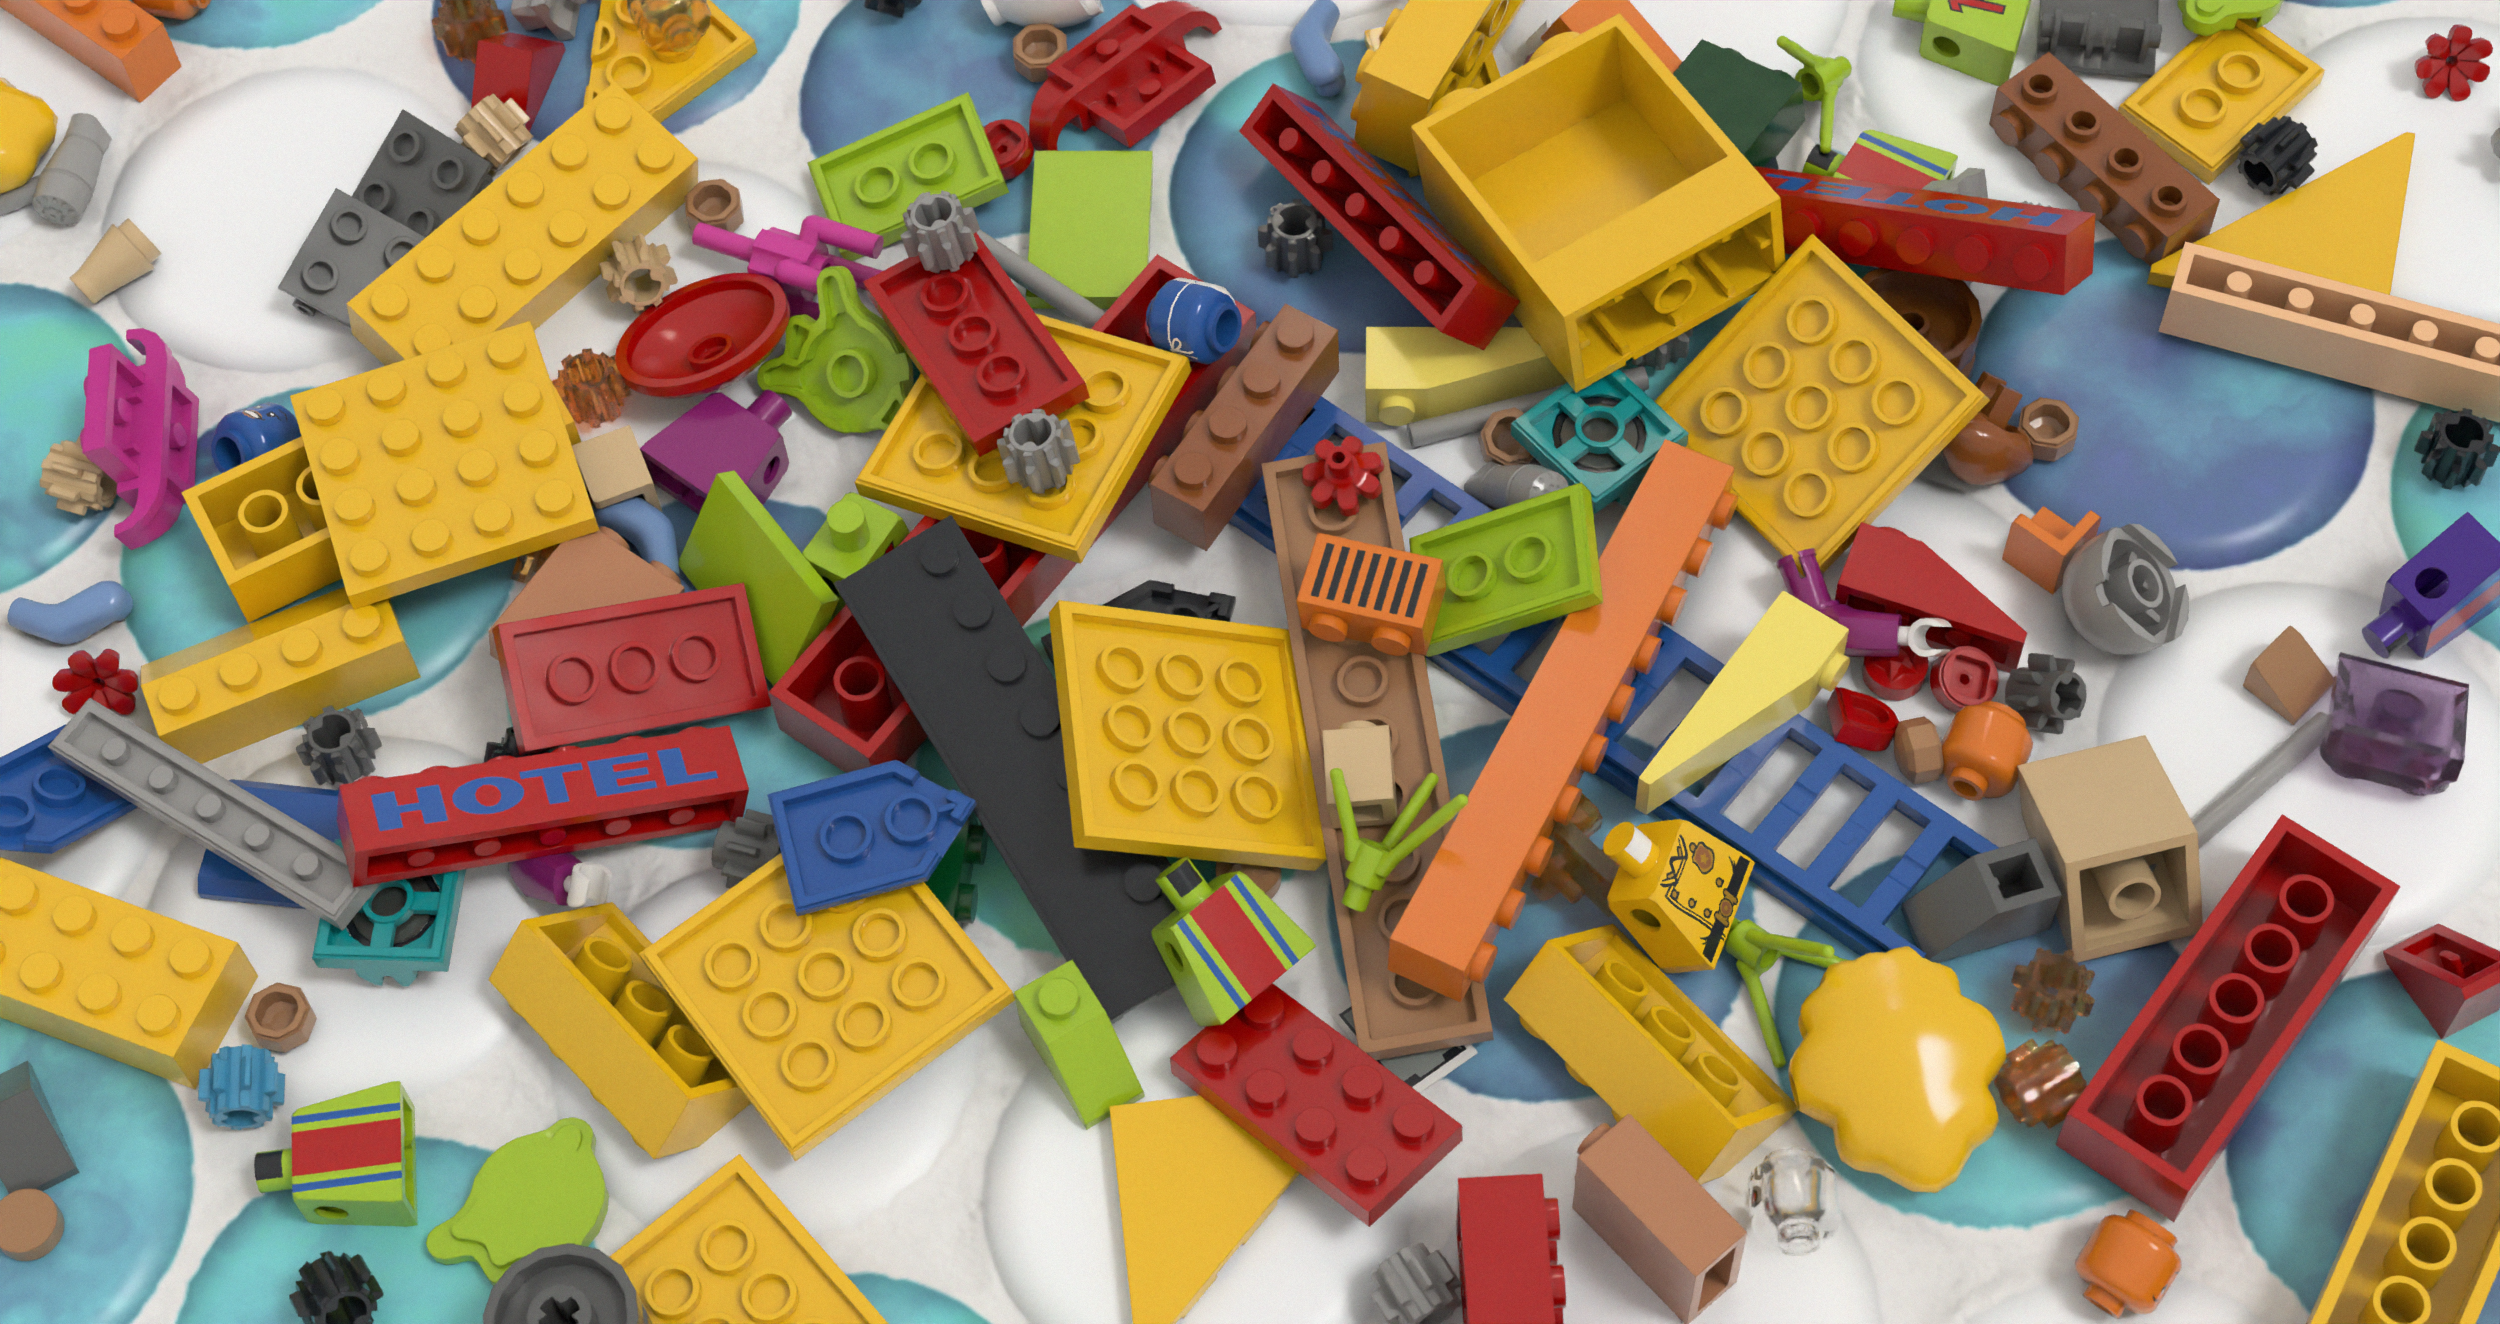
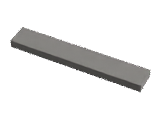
(212, 812)

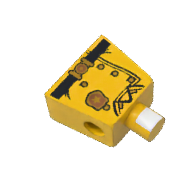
(1676, 890)

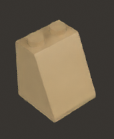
(2100, 828)

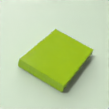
(883, 173)
(1091, 221)
(742, 543)
(1514, 567)

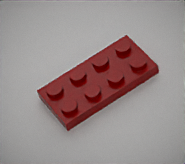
(976, 344)
(630, 668)
(1318, 1102)

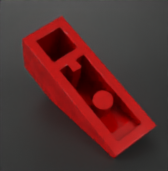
(1908, 578)

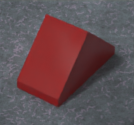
(516, 69)
(2448, 977)

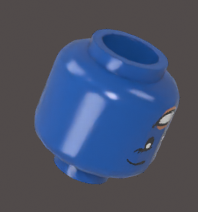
(251, 433)

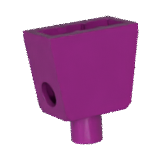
(719, 439)

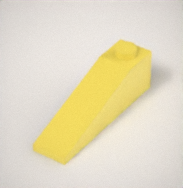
(1430, 374)
(1760, 688)

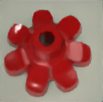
(2453, 62)
(1343, 475)
(97, 680)

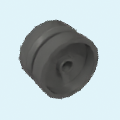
(565, 1287)

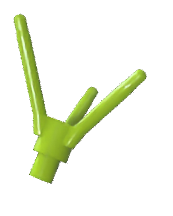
(1821, 82)
(1374, 860)
(1756, 954)

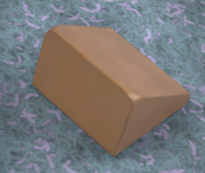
(2289, 676)

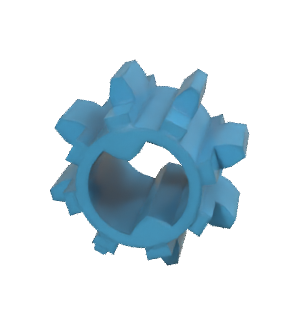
(241, 1087)

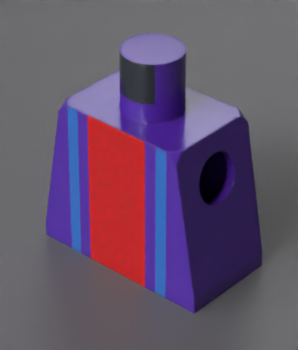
(2439, 592)

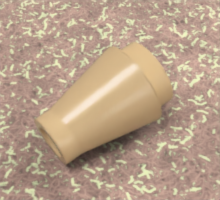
(115, 261)

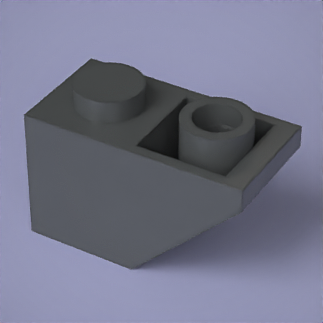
(1984, 902)

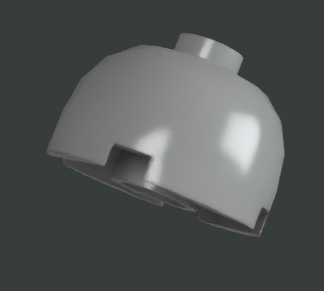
(2123, 592)

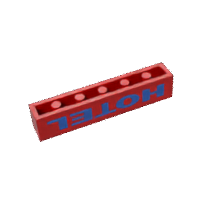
(1379, 217)
(1937, 231)
(539, 804)

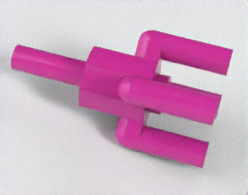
(796, 259)

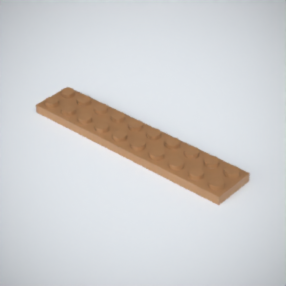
(1363, 684)

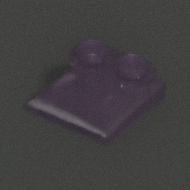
(2395, 726)

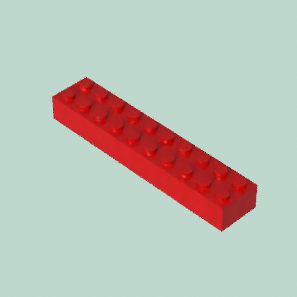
(838, 690)

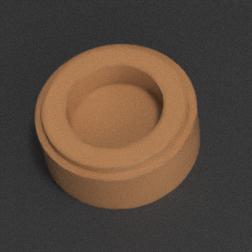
(29, 1224)

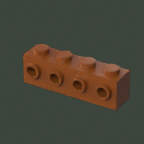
(2102, 160)
(1243, 426)

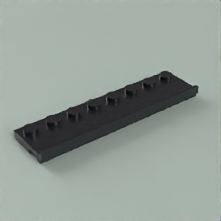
(1000, 735)

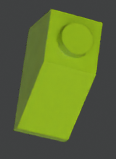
(1077, 1043)

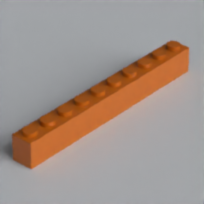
(1562, 726)

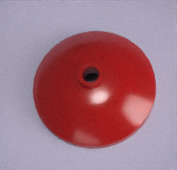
(703, 336)

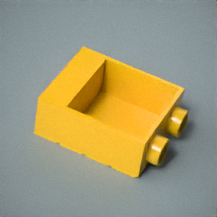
(1599, 199)

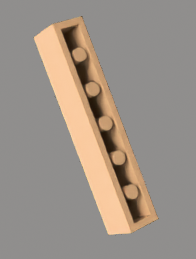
(2335, 330)

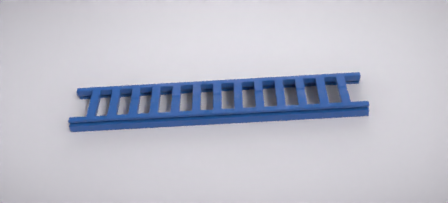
(1803, 891)

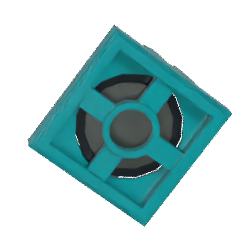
(1598, 436)
(397, 931)

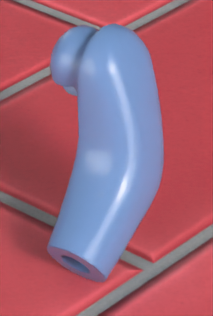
(1313, 51)
(644, 527)
(75, 617)

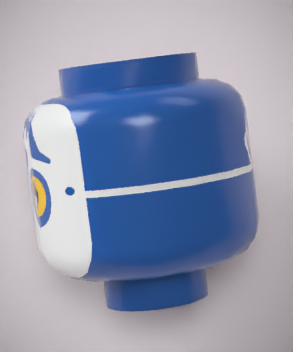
(1194, 320)

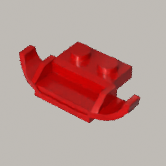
(1124, 76)

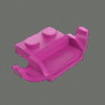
(141, 432)

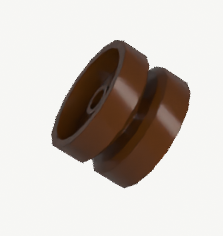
(1937, 309)

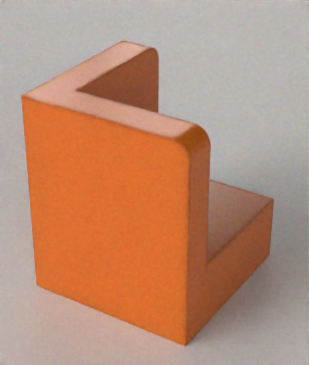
(2045, 545)

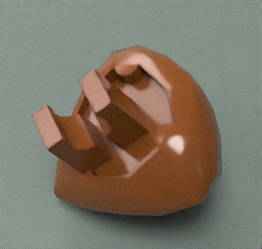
(1988, 446)

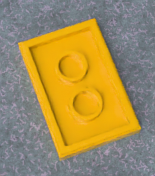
(2218, 93)

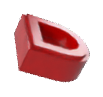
(1861, 720)

